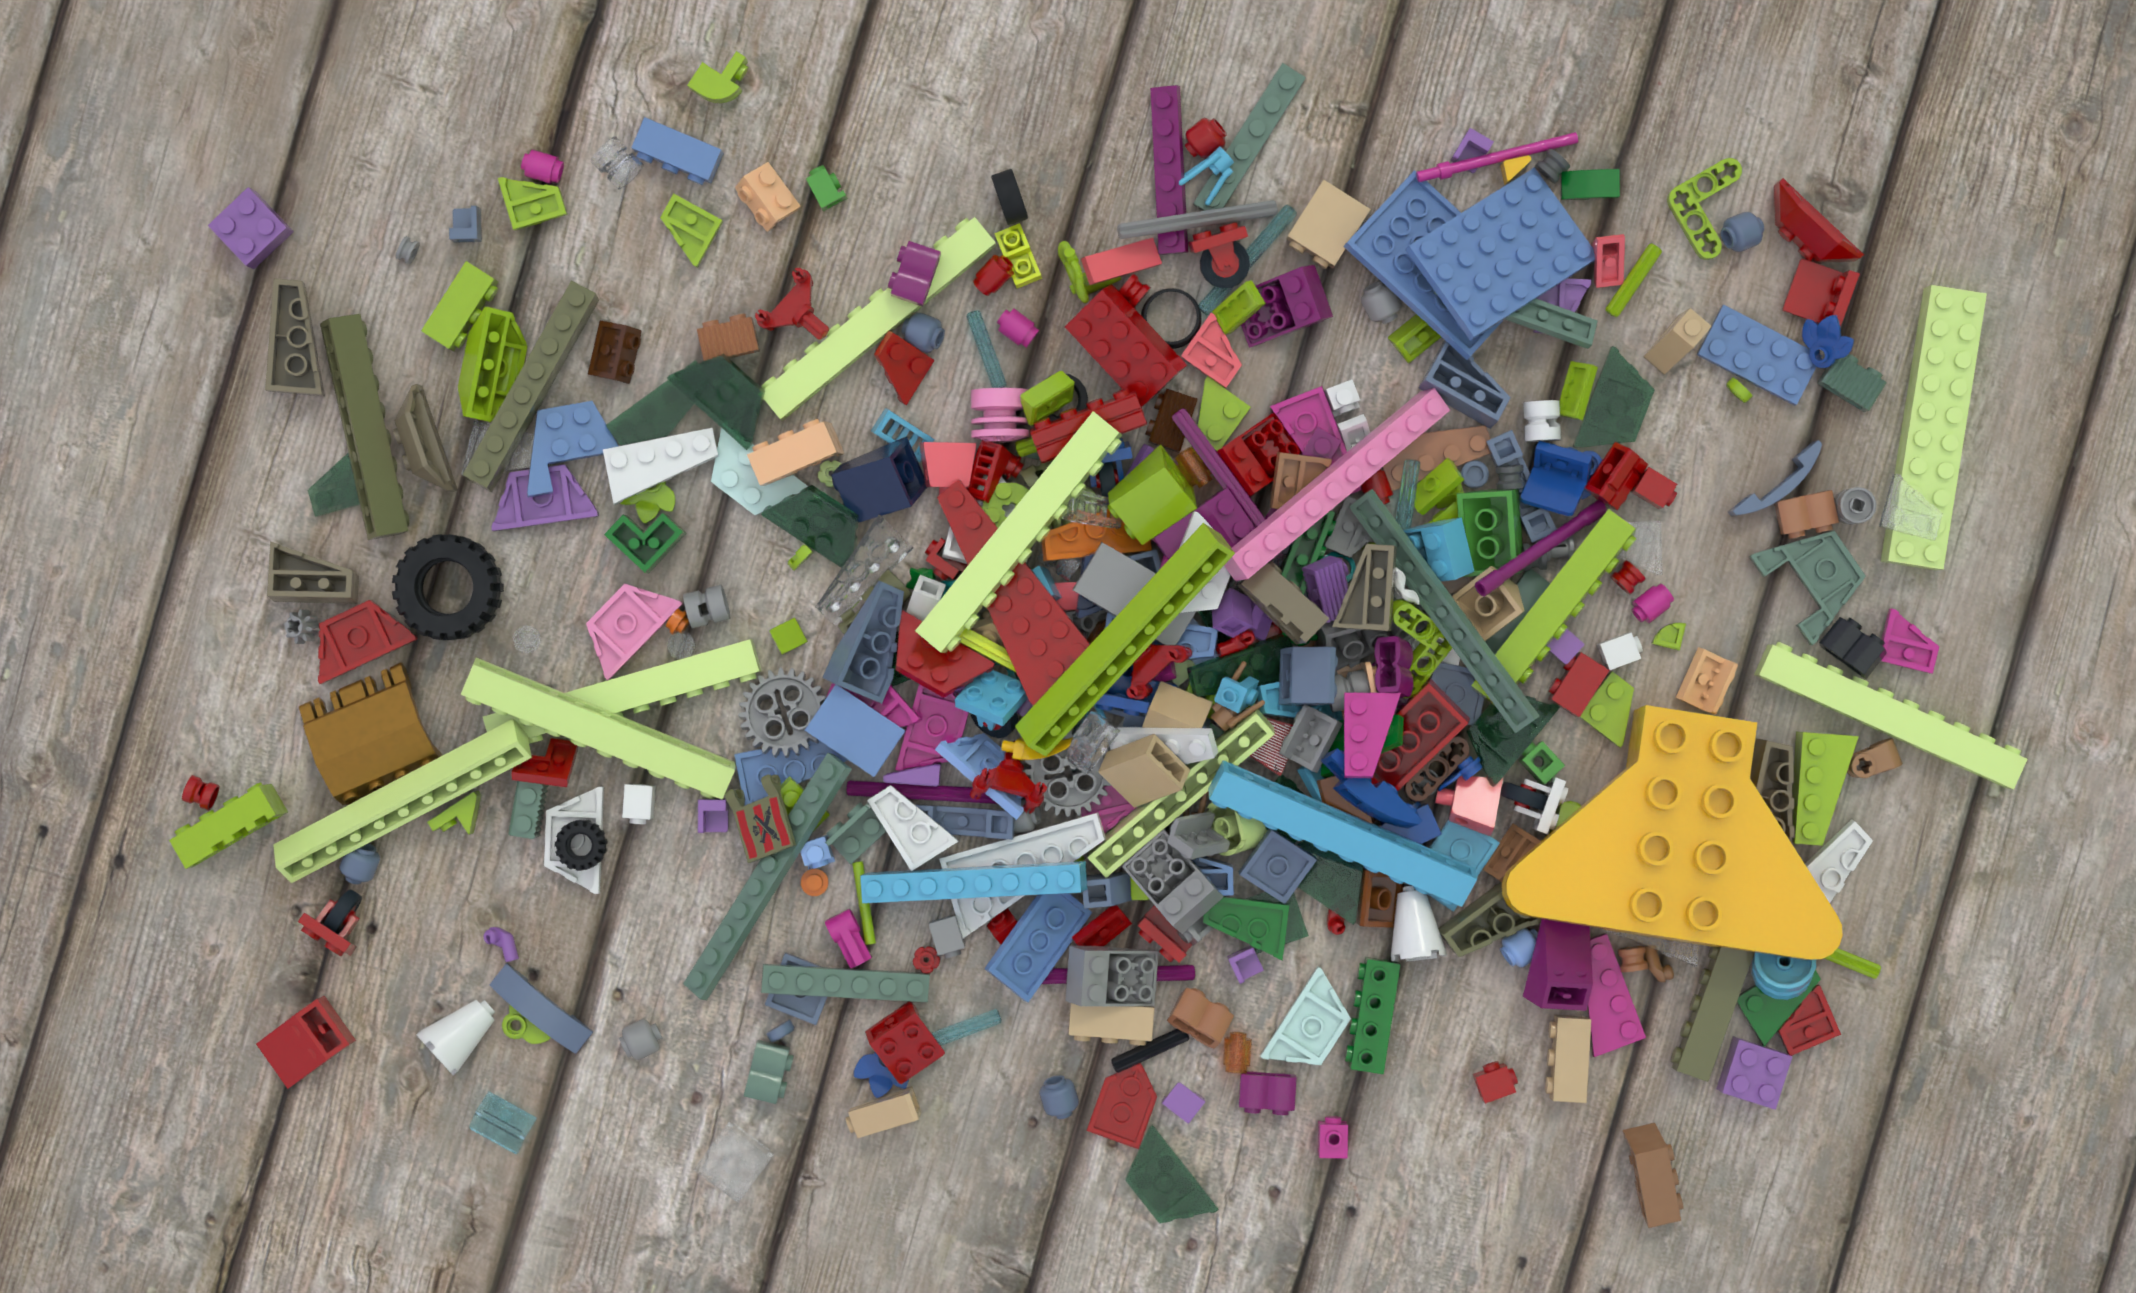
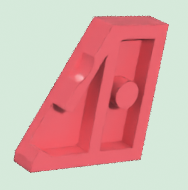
(1212, 353)

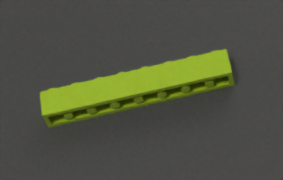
(1564, 598)

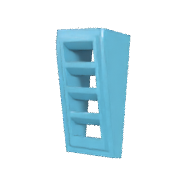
(883, 420)

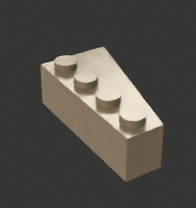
(292, 347)
(1773, 777)

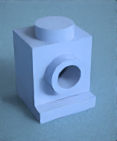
(817, 853)

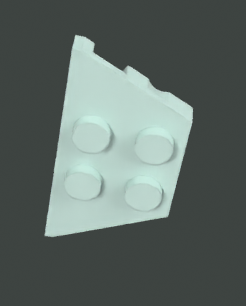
(737, 478)
(1309, 1025)

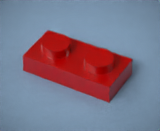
(1103, 928)

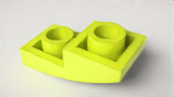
(1016, 248)

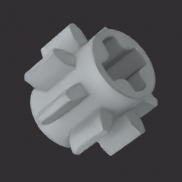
(301, 626)

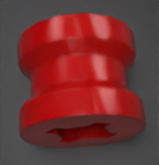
(1134, 290)
(1628, 577)

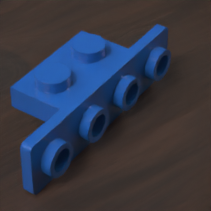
(1118, 697)

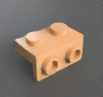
(766, 196)
(1707, 681)

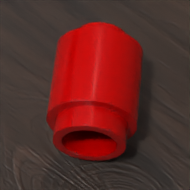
(993, 274)
(1380, 485)

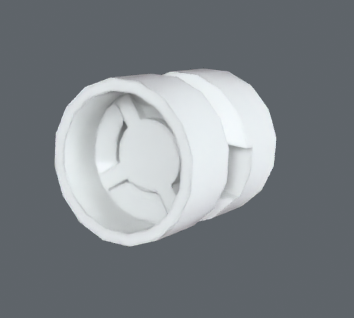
(1542, 421)

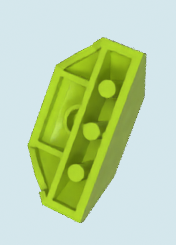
(490, 363)

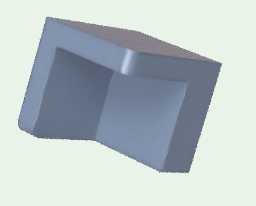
(466, 225)

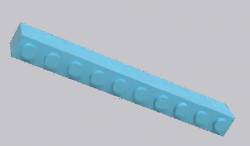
(1342, 834)

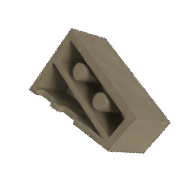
(1284, 603)

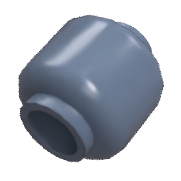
(1742, 231)
(923, 332)
(360, 864)
(1059, 1097)

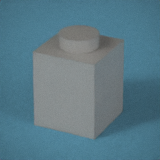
(947, 936)

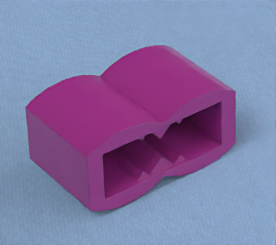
(915, 273)
(1394, 663)
(1267, 1091)

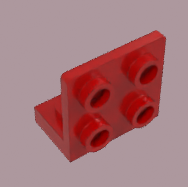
(1819, 292)
(904, 1043)

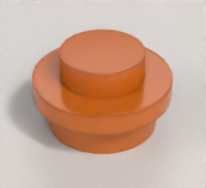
(677, 622)
(814, 882)

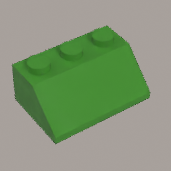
(1491, 527)

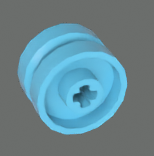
(1781, 980)

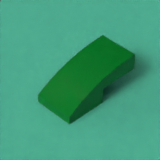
(1590, 184)

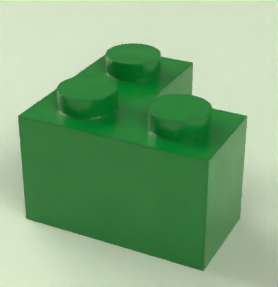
(646, 547)

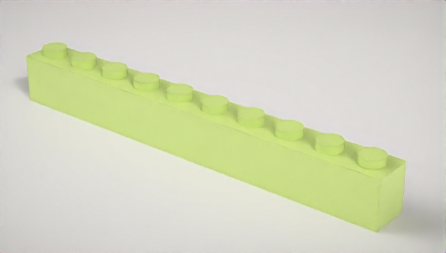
(870, 325)
(1019, 532)
(659, 684)
(1891, 716)
(598, 728)
(402, 801)

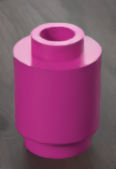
(542, 166)
(1017, 327)
(1652, 603)

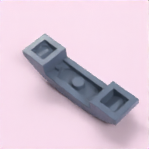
(1506, 451)
(1804, 461)
(972, 821)
(540, 1009)

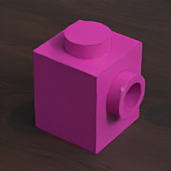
(1333, 1138)

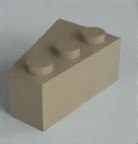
(308, 579)
(1371, 591)

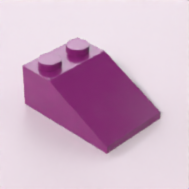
(1220, 512)

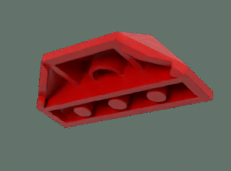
(1809, 228)

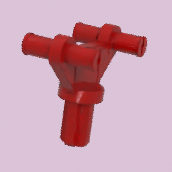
(795, 309)
(1151, 663)
(1010, 779)

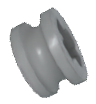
(407, 250)

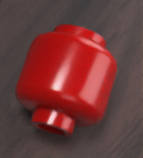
(1205, 137)

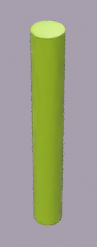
(865, 911)

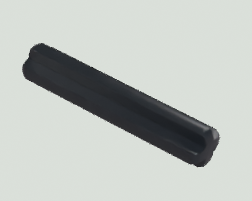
(1149, 1050)

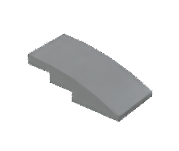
(1115, 580)

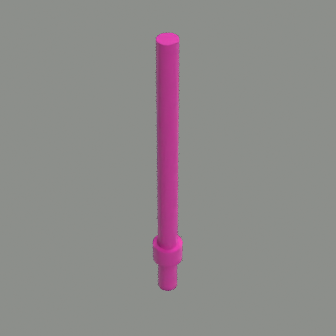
(1445, 169)

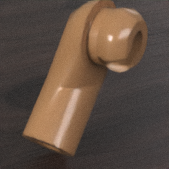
(1654, 966)

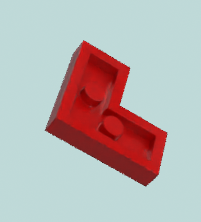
(549, 770)

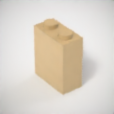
(1327, 225)
(1144, 770)

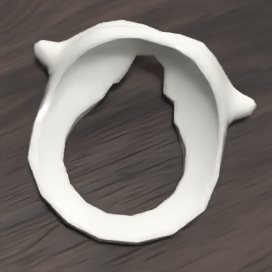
(1400, 591)

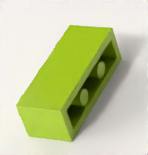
(460, 306)

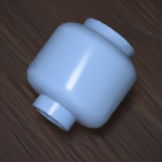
(1519, 947)

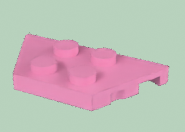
(627, 625)

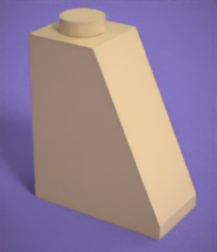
(1677, 340)
(884, 1113)

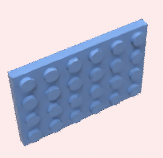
(1381, 245)
(1502, 253)

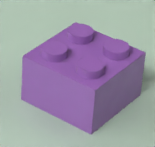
(250, 228)
(1754, 1072)

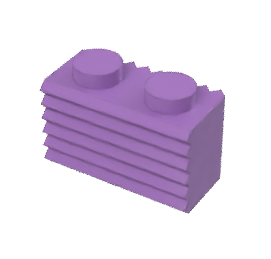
(1327, 584)

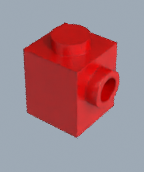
(1655, 489)
(1495, 1081)

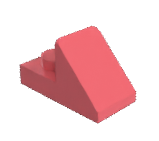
(1609, 260)

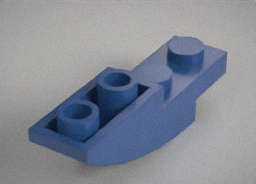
(1375, 800)

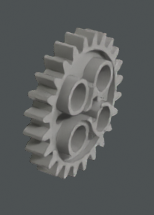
(760, 721)
(1074, 796)

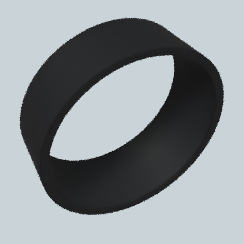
(1176, 344)

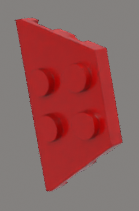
(358, 638)
(932, 669)

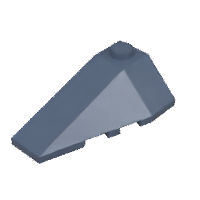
(867, 649)

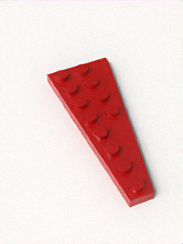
(1026, 615)

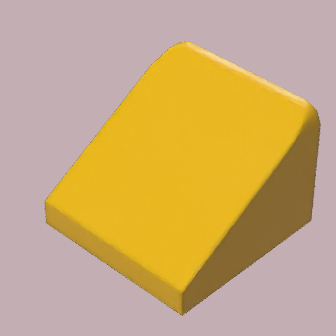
(1512, 167)

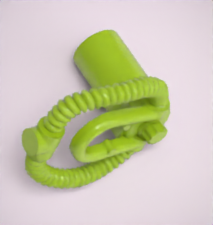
(1078, 279)

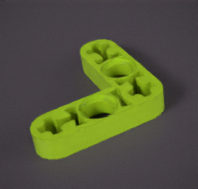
(1694, 197)
(1426, 638)

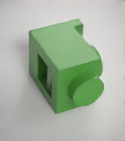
(825, 188)
(1550, 766)

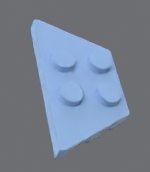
(974, 754)

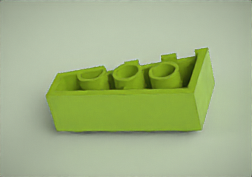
(1819, 775)
(227, 825)

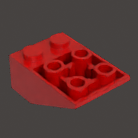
(1254, 453)
(305, 1041)

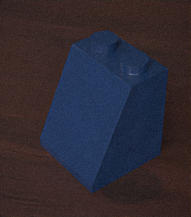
(880, 480)

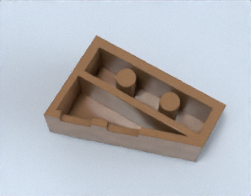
(1654, 1175)

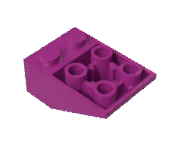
(1292, 303)
(1560, 967)

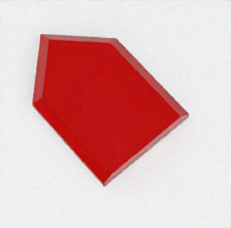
(1124, 1107)

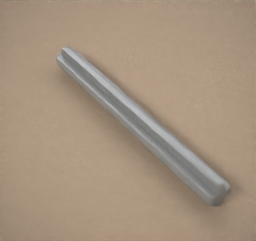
(1197, 219)

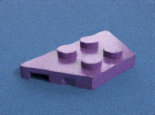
(564, 504)

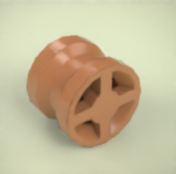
(1633, 959)

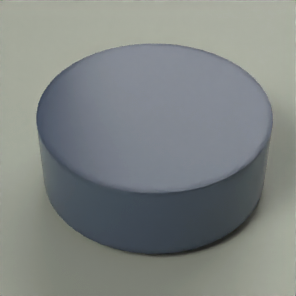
(1474, 474)
(780, 1031)

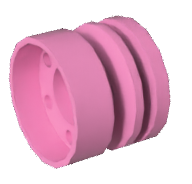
(999, 414)

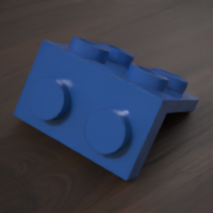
(1557, 479)

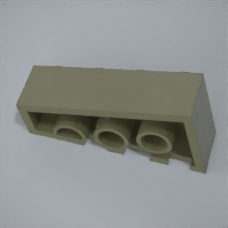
(1483, 923)

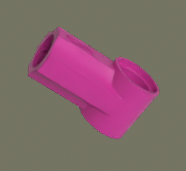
(845, 931)

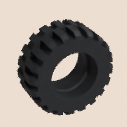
(411, 579)

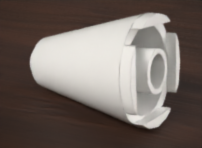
(1415, 928)
(458, 1034)

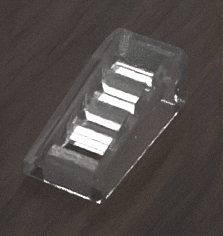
(1077, 513)

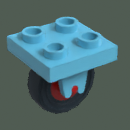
(993, 702)

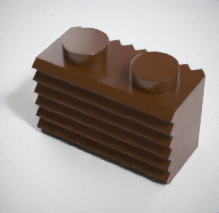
(1164, 430)

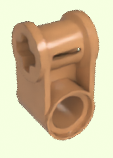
(1877, 759)

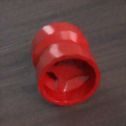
(200, 792)

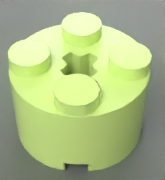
(1241, 832)

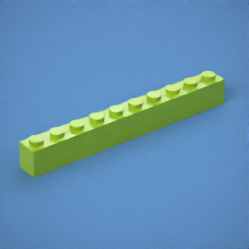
(1124, 639)

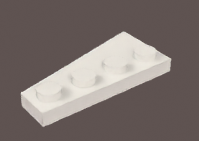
(650, 462)
(1186, 743)

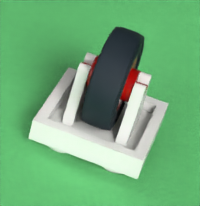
(1526, 797)

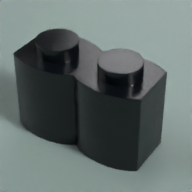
(1854, 647)

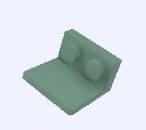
(857, 833)

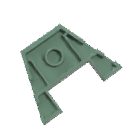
(1824, 570)

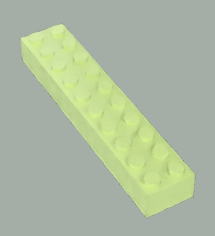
(1936, 415)

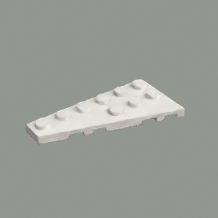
(1047, 845)

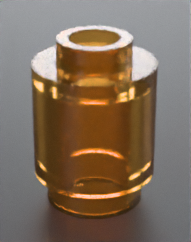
(1193, 468)
(1237, 1052)

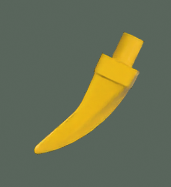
(1023, 752)

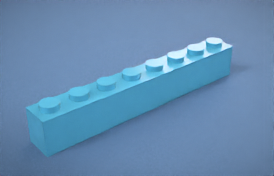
(974, 882)

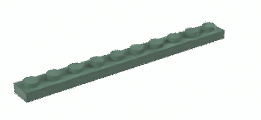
(1446, 613)
(766, 879)

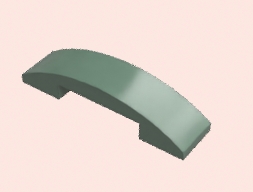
(1531, 587)

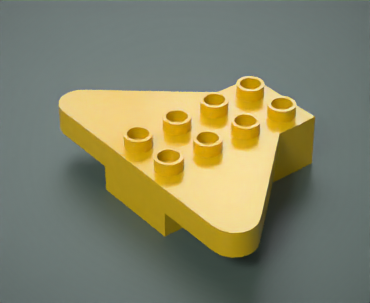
(1680, 850)

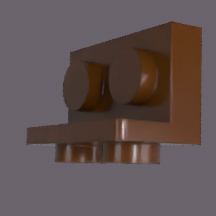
(615, 352)

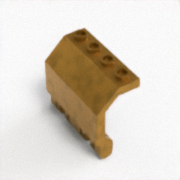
(367, 736)

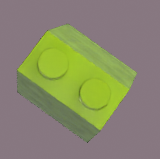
(1152, 497)

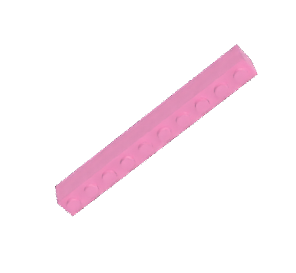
(1335, 483)

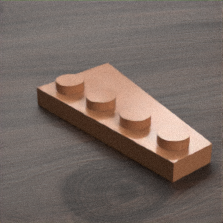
(1434, 447)

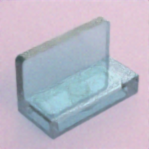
(502, 1122)

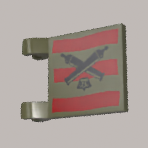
(763, 823)

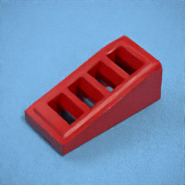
(998, 464)

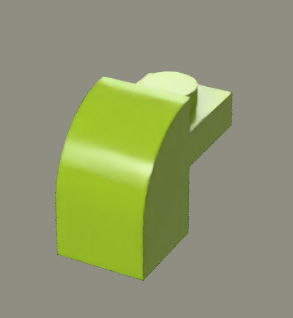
(716, 86)

